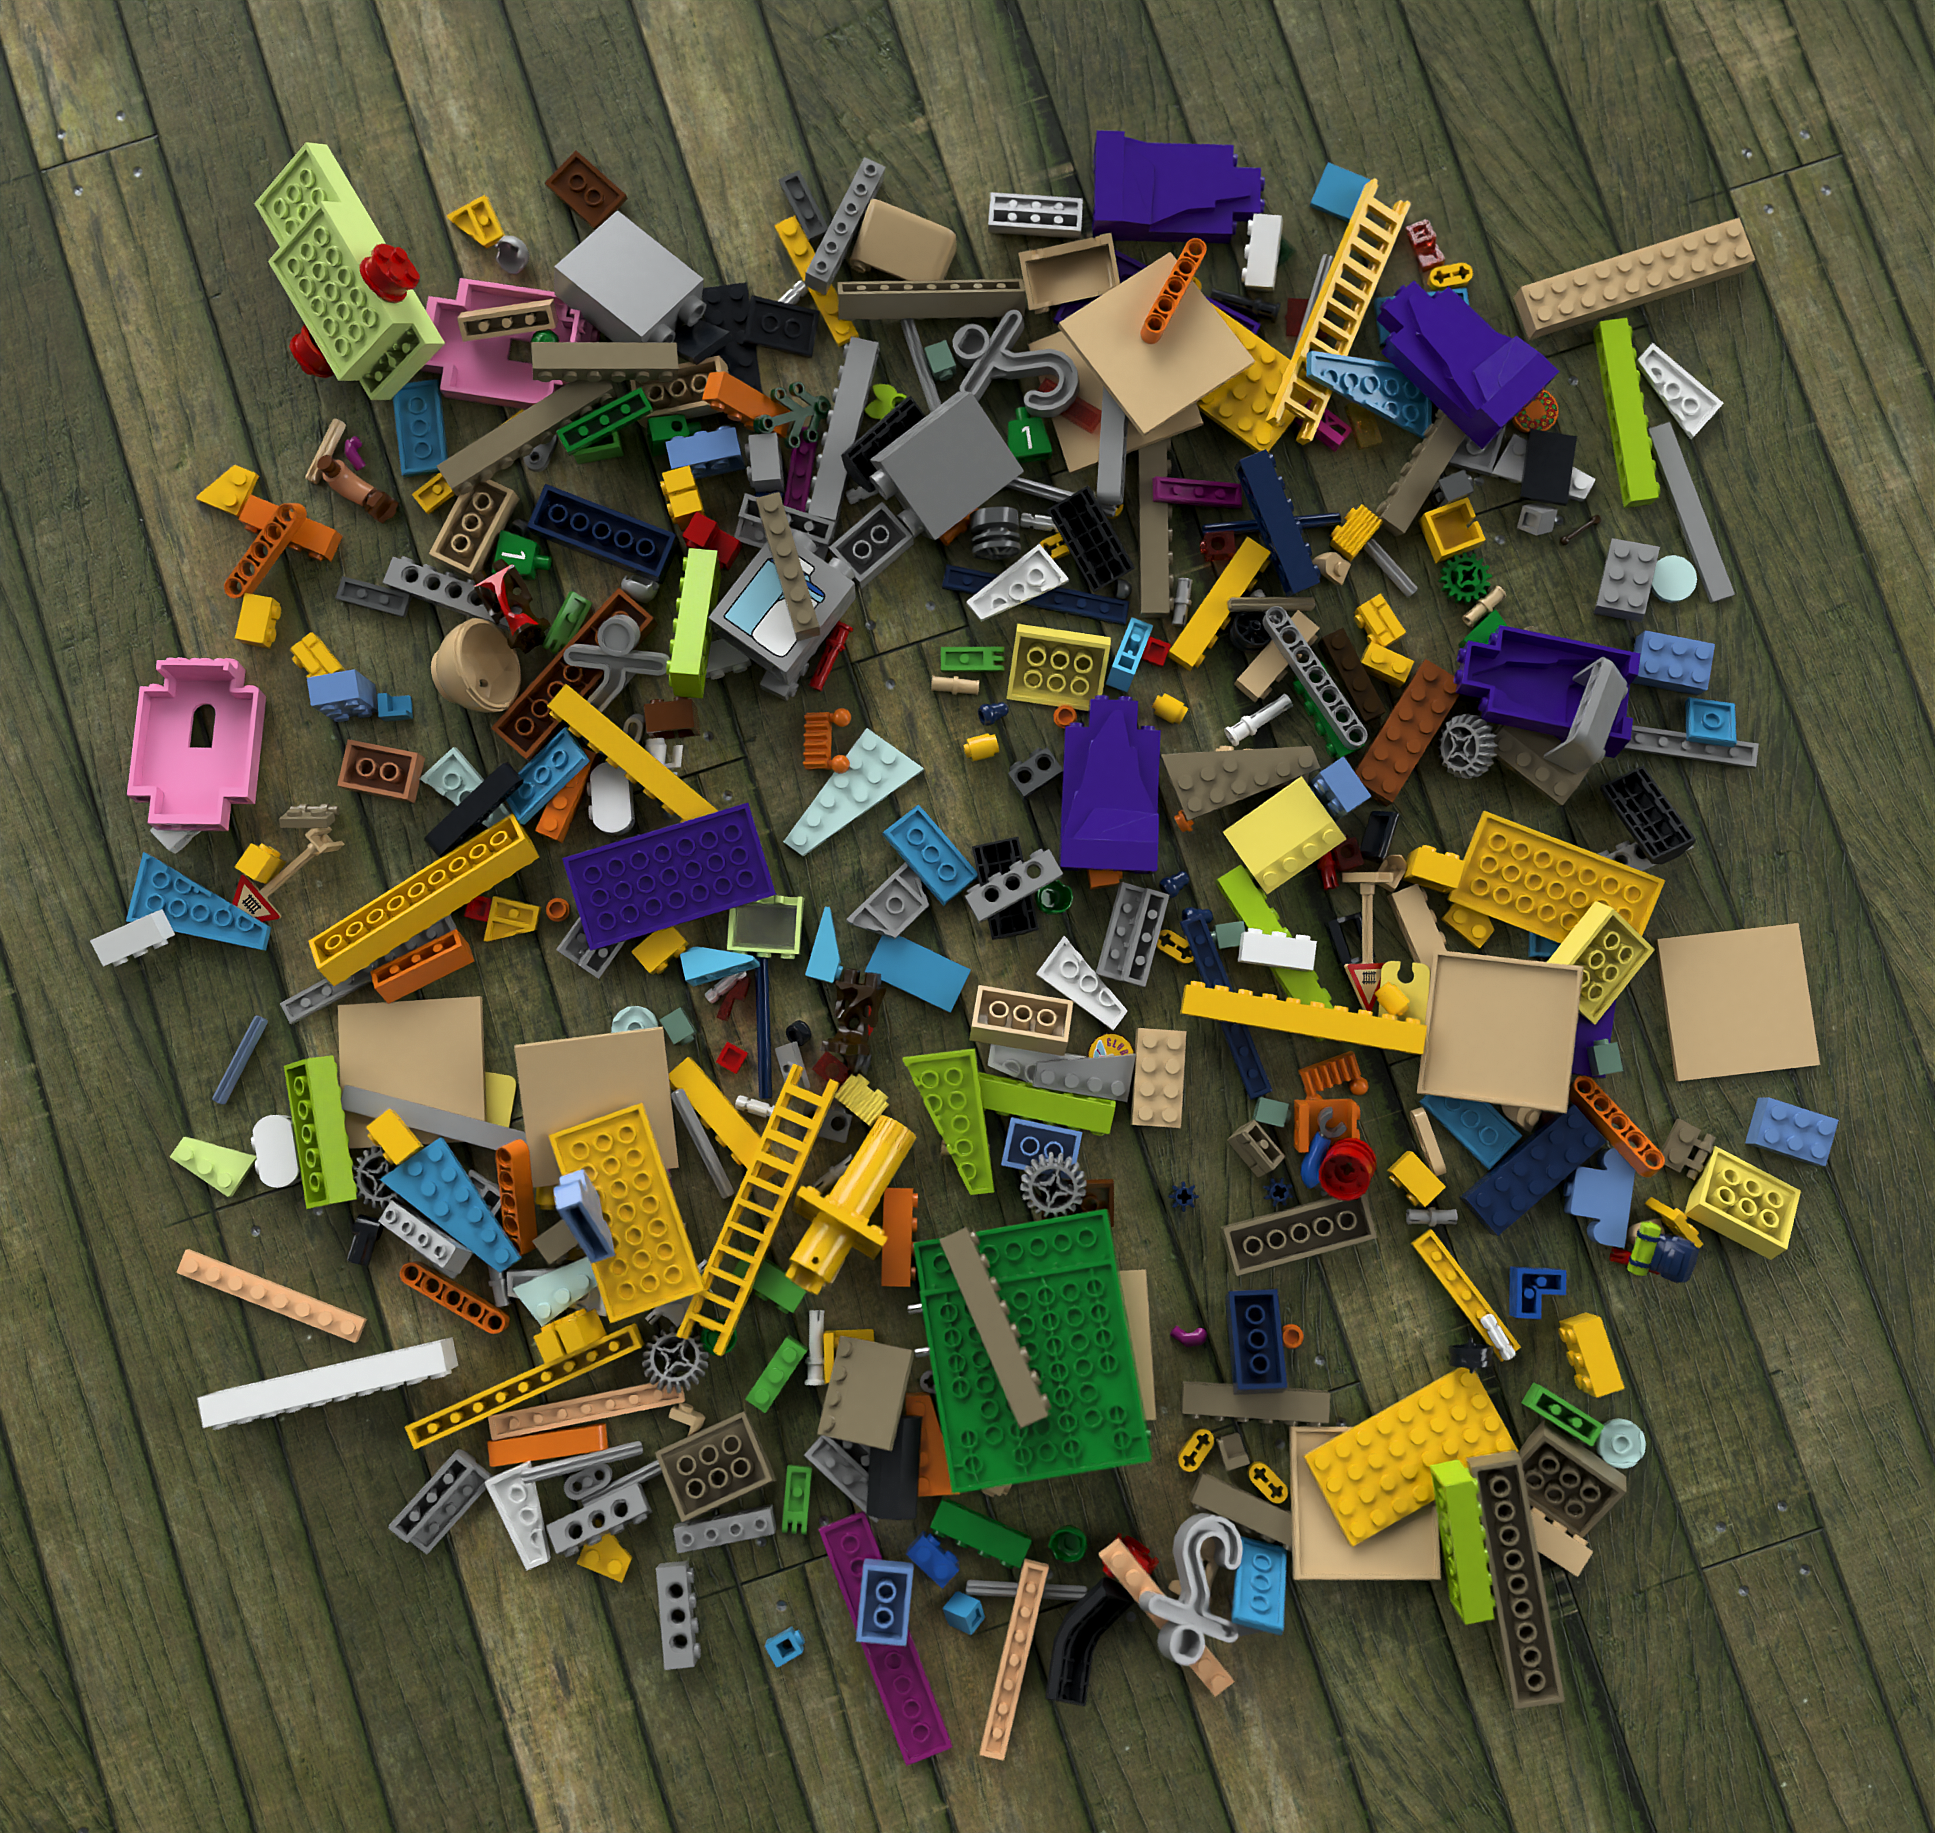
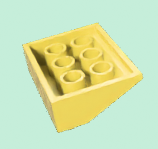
(1057, 667)
(1284, 835)
(1610, 957)
(1744, 1204)

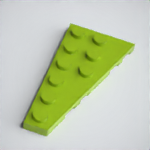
(954, 1101)

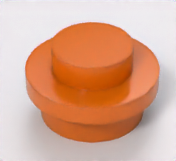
(1064, 716)
(1182, 823)
(558, 909)
(1292, 1336)

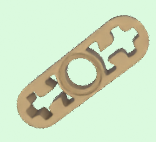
(1427, 1141)

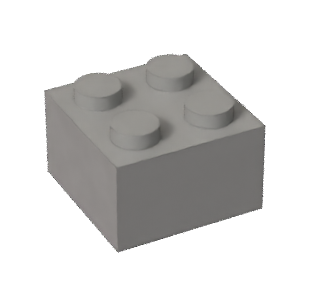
(766, 463)

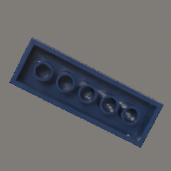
(1277, 523)
(603, 534)
(1532, 1170)

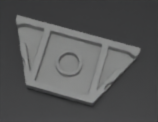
(892, 905)

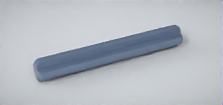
(240, 1060)

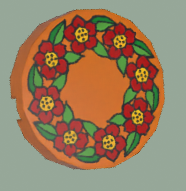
(1538, 414)

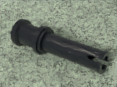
(1256, 307)

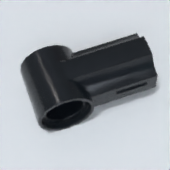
(366, 1233)

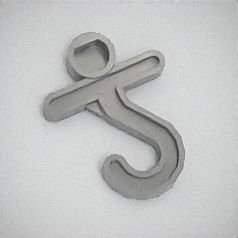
(992, 359)
(620, 664)
(1190, 1616)

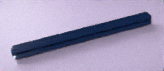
(1250, 526)
(763, 1029)

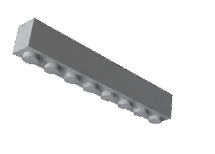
(844, 428)

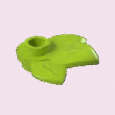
(885, 402)

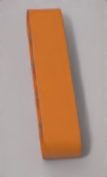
(1176, 281)
(274, 545)
(1618, 1138)
(517, 1195)
(442, 1296)
(548, 1444)

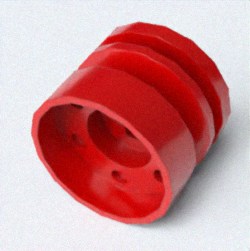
(1341, 1179)

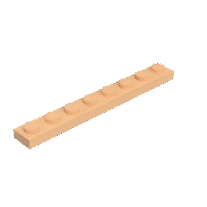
(271, 1295)
(581, 1409)
(1137, 1581)
(1014, 1659)

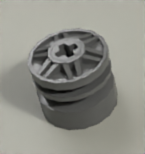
(995, 533)

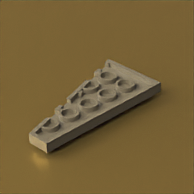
(1224, 777)

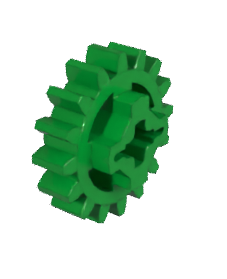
(1458, 571)

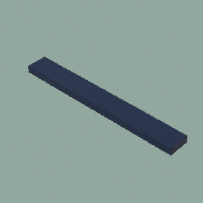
(1056, 600)
(1236, 1035)

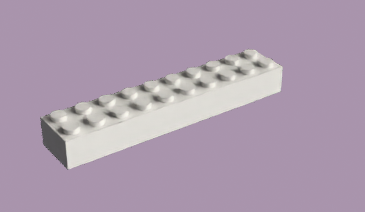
(328, 1382)

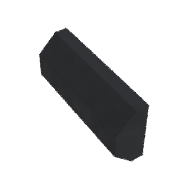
(888, 429)
(1091, 538)
(1648, 816)
(996, 858)
(895, 1474)

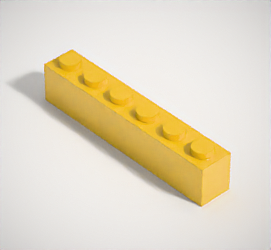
(1214, 609)
(719, 1115)

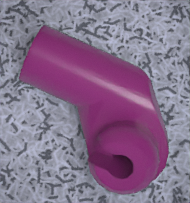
(352, 454)
(1189, 1339)

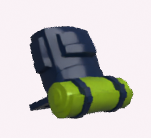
(1662, 1253)

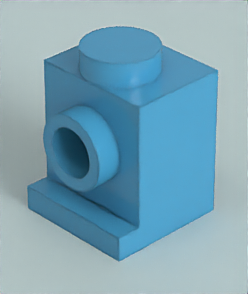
(781, 1654)

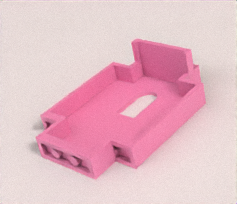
(481, 367)
(196, 785)

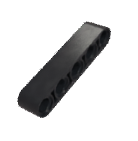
(474, 810)

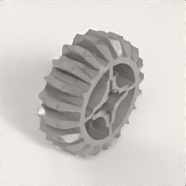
(1460, 745)
(363, 1171)
(1044, 1181)
(671, 1369)

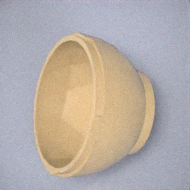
(472, 655)

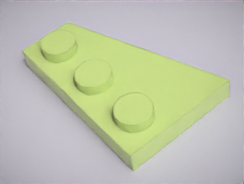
(214, 1164)

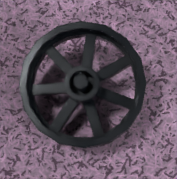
(1251, 630)
(1471, 1355)

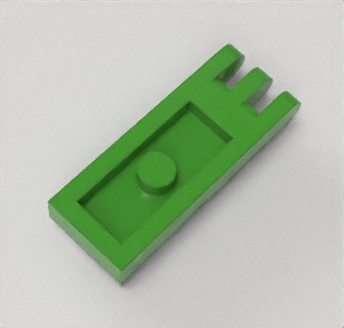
(567, 622)
(971, 659)
(797, 1498)

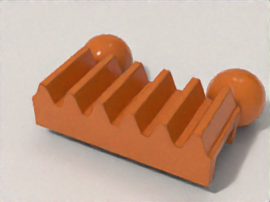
(819, 740)
(1332, 1072)

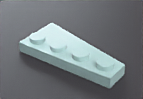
(457, 779)
(556, 1290)

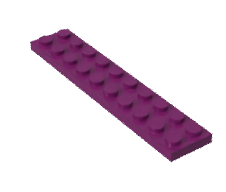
(894, 1667)

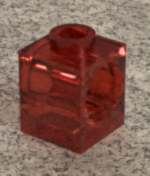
(1225, 538)
(1354, 861)
(822, 1064)

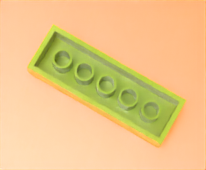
(692, 628)
(320, 1131)
(1463, 1541)

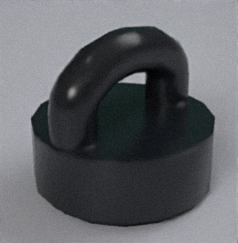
(798, 1032)

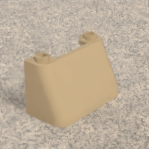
(902, 244)
(1069, 272)

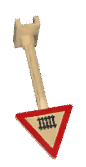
(256, 901)
(1366, 975)

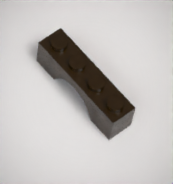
(1345, 661)

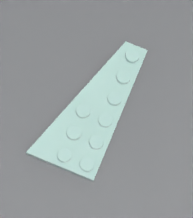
(873, 774)

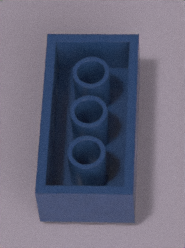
(1255, 1342)

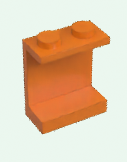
(1306, 1121)

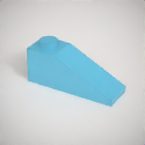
(1129, 654)
(825, 956)
(708, 964)

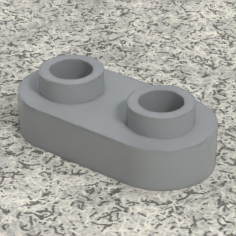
(545, 453)
(589, 1481)

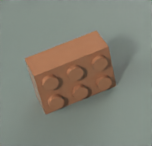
(381, 771)

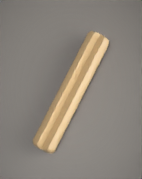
(326, 448)

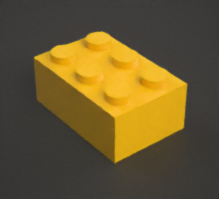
(1590, 1354)

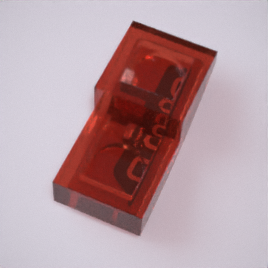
(1424, 245)
(738, 992)

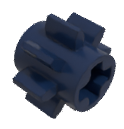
(1271, 1189)
(1188, 1201)

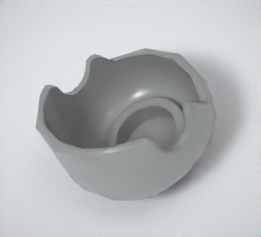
(512, 254)
(639, 588)

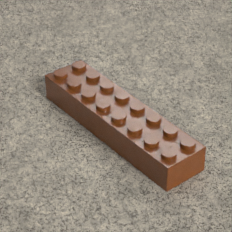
(527, 722)

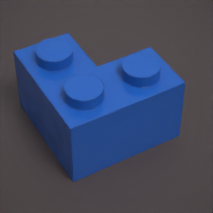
(1527, 1287)

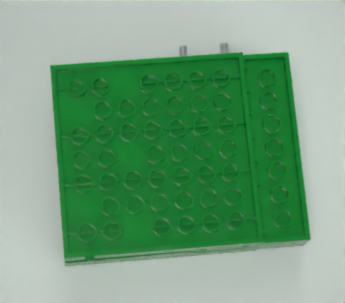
(1075, 1325)

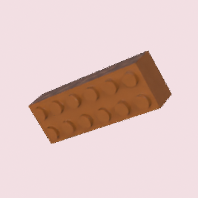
(1406, 732)

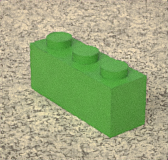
(773, 1284)
(776, 1373)
(1562, 1414)

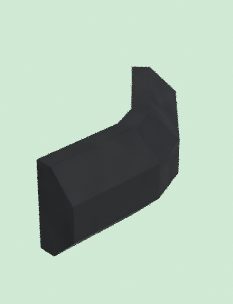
(1078, 1638)

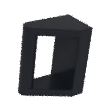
(1378, 835)
(1337, 940)

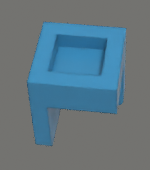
(395, 707)
(964, 1612)

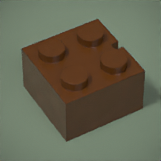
(668, 716)

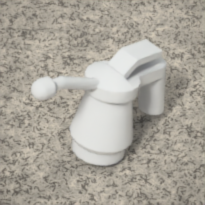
(657, 748)

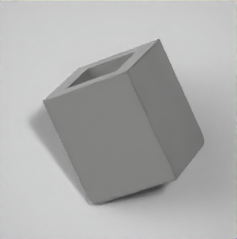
(1537, 518)

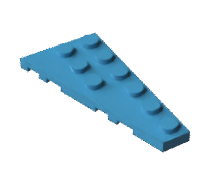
(1374, 386)
(192, 907)
(446, 1195)

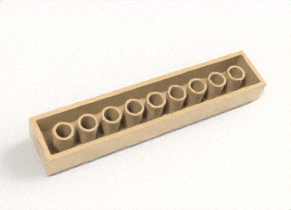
(1634, 278)

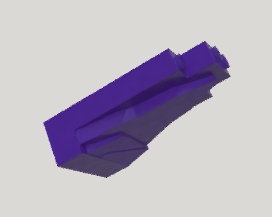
(1171, 190)
(1461, 360)
(1530, 685)
(1110, 791)

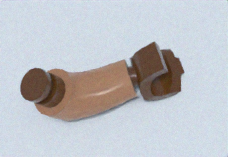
(349, 485)

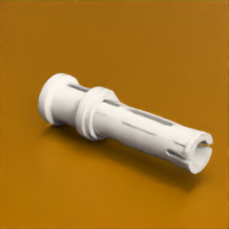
(1250, 724)
(815, 1361)

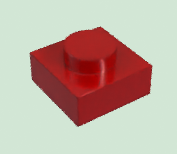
(1155, 652)
(479, 908)
(732, 1057)

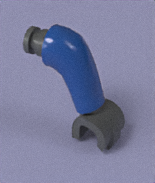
(1318, 1149)

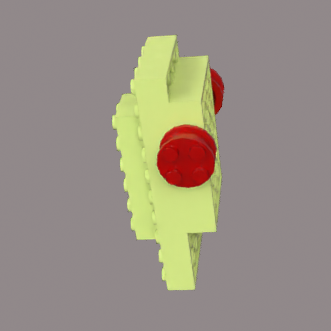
(344, 280)

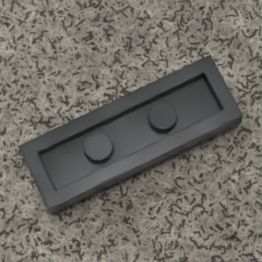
(803, 206)
(373, 597)

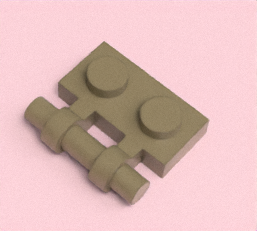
(309, 816)
(1679, 1145)

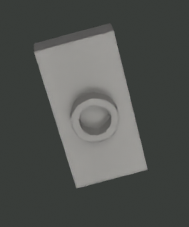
(786, 1057)

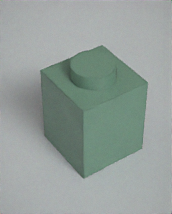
(940, 361)
(1227, 935)
(679, 1027)
(1604, 1057)
(1271, 1112)

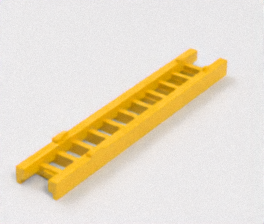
(1353, 316)
(741, 1201)

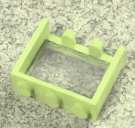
(767, 927)

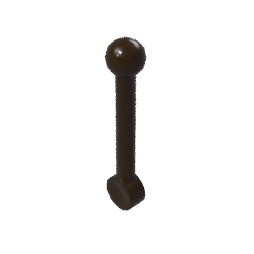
(1595, 520)

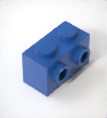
(933, 1558)

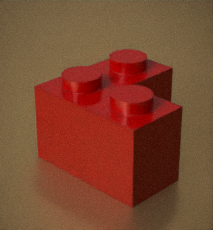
(705, 534)

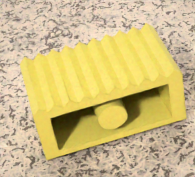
(861, 1099)

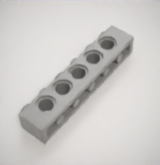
(844, 226)
(402, 569)

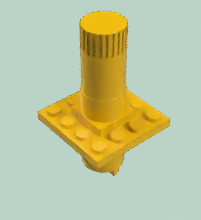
(843, 1215)

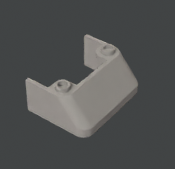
(1593, 718)

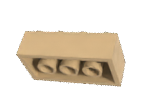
(683, 394)
(474, 527)
(1021, 1020)
(1158, 1078)

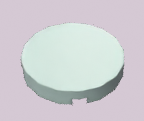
(1673, 579)
(634, 1019)
(1620, 1443)

